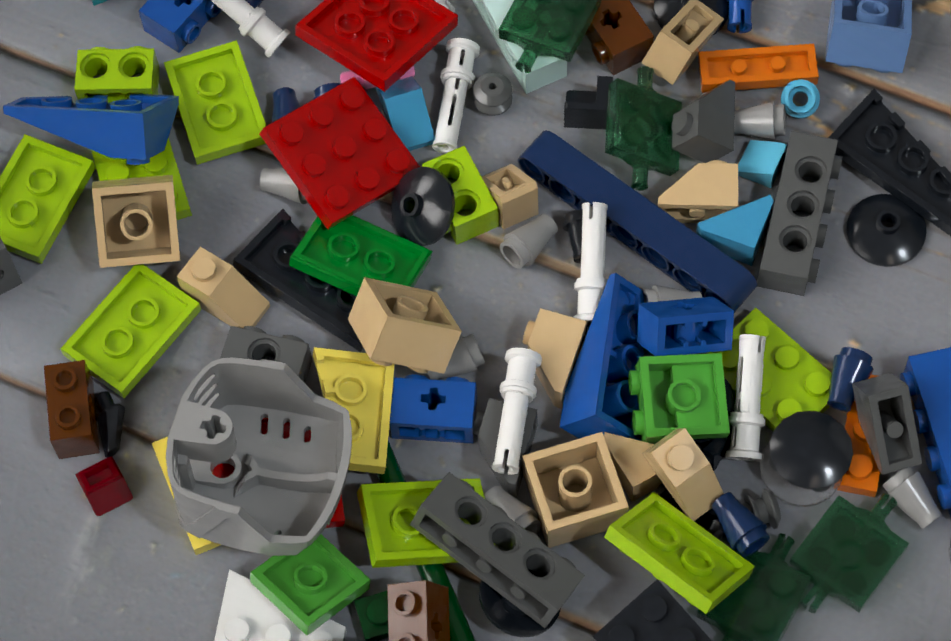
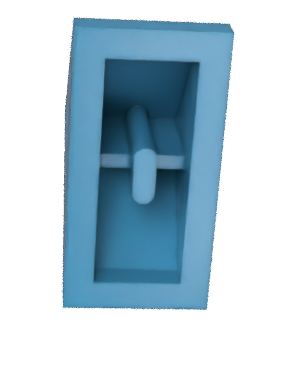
(407, 113)
(739, 230)

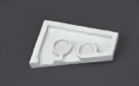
(253, 617)

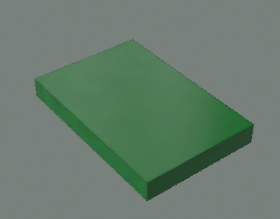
(358, 251)

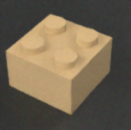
(135, 221)
(404, 326)
(574, 489)

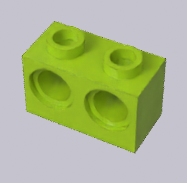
(117, 67)
(469, 193)

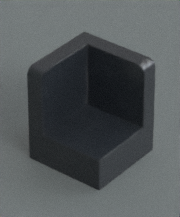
(588, 108)

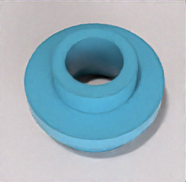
(800, 86)

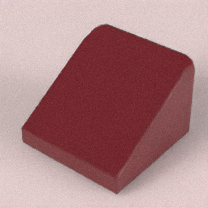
(104, 486)

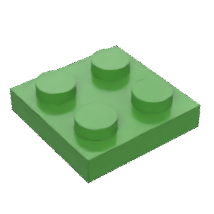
(310, 584)

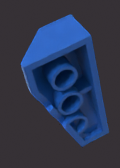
(118, 129)
(598, 388)

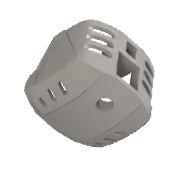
(276, 481)

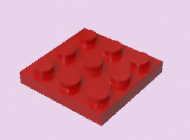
(376, 36)
(339, 152)

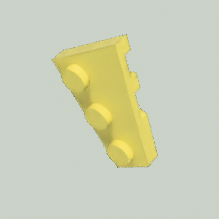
(367, 395)

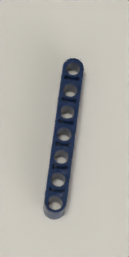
(637, 221)

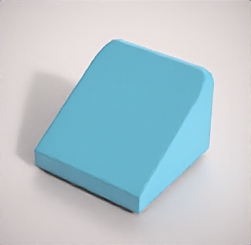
(762, 161)

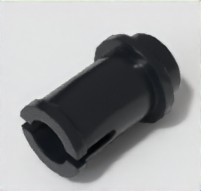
(573, 226)

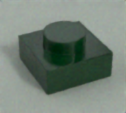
(373, 616)

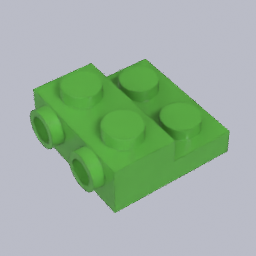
(679, 394)

